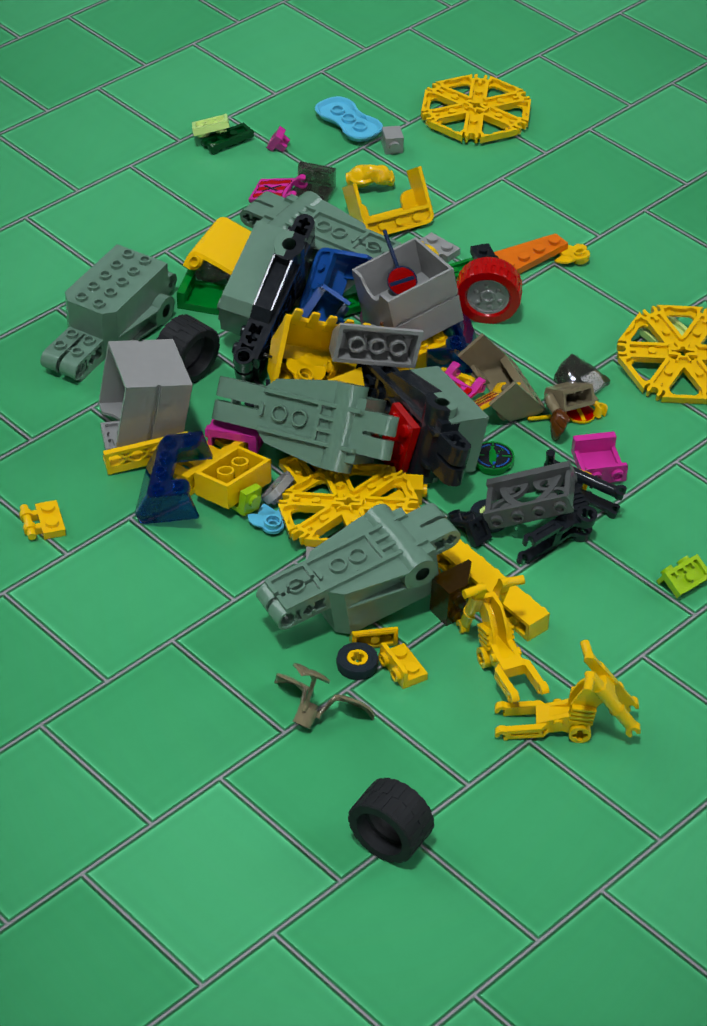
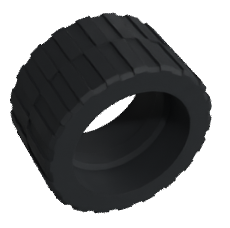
(195, 342)
(391, 820)

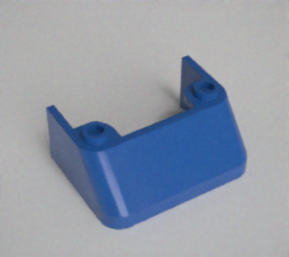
(333, 269)
(325, 302)

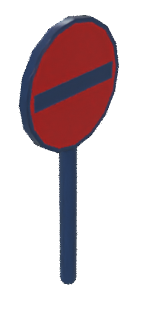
(401, 277)

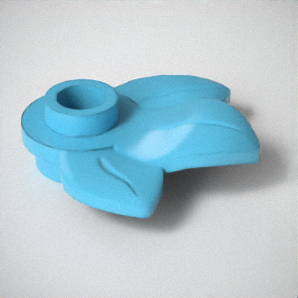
(267, 519)

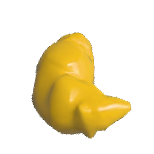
(368, 174)

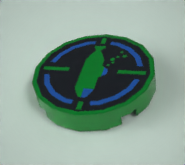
(495, 458)

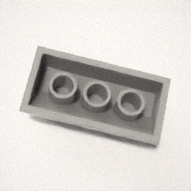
(375, 345)

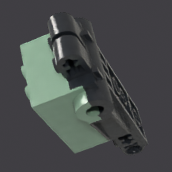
(264, 290)
(447, 416)

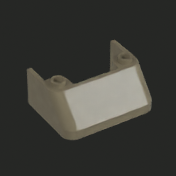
(496, 366)

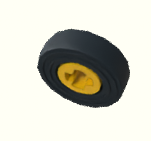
(353, 669)

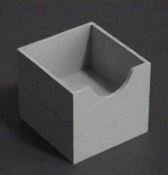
(426, 307)
(145, 389)

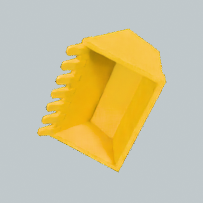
(300, 337)

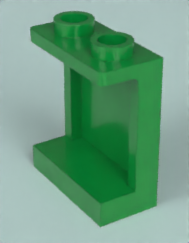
(198, 294)

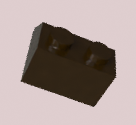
(446, 593)

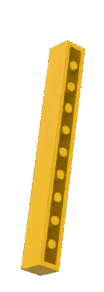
(520, 609)

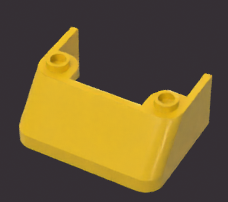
(414, 209)

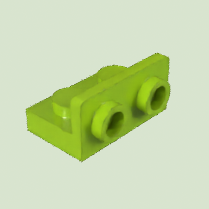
(685, 576)

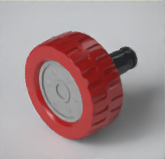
(489, 289)

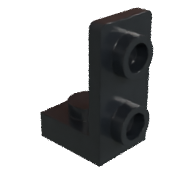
(474, 524)

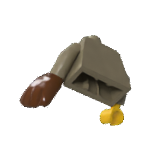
(568, 397)

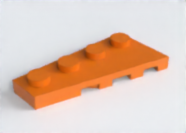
(533, 252)

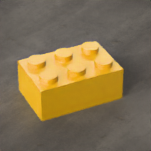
(229, 474)

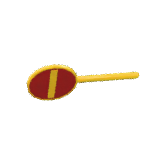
(580, 415)

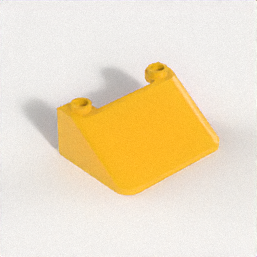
(219, 246)

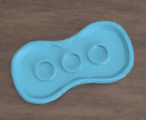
(346, 115)

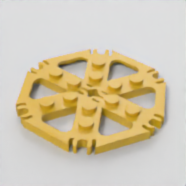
(476, 108)
(668, 352)
(345, 502)

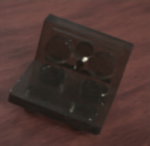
(319, 178)

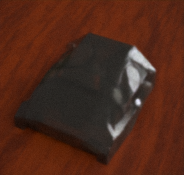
(577, 370)

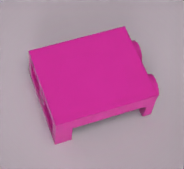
(233, 432)
(599, 456)

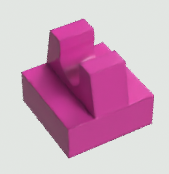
(278, 140)

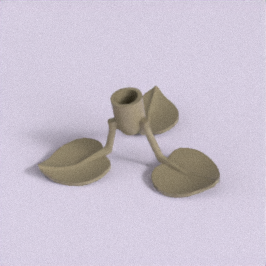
(307, 711)

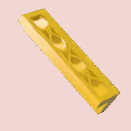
(130, 456)

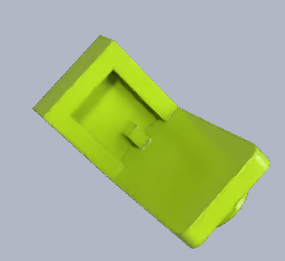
(249, 500)

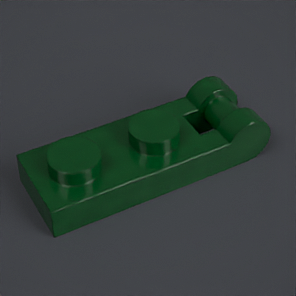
(232, 136)

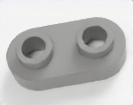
(274, 492)

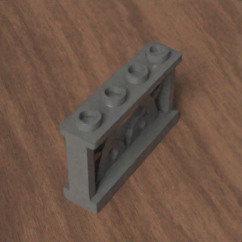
(515, 485)

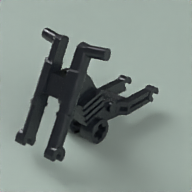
(566, 525)

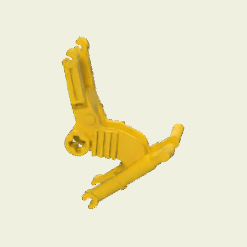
(497, 636)
(578, 711)

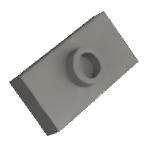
(109, 430)

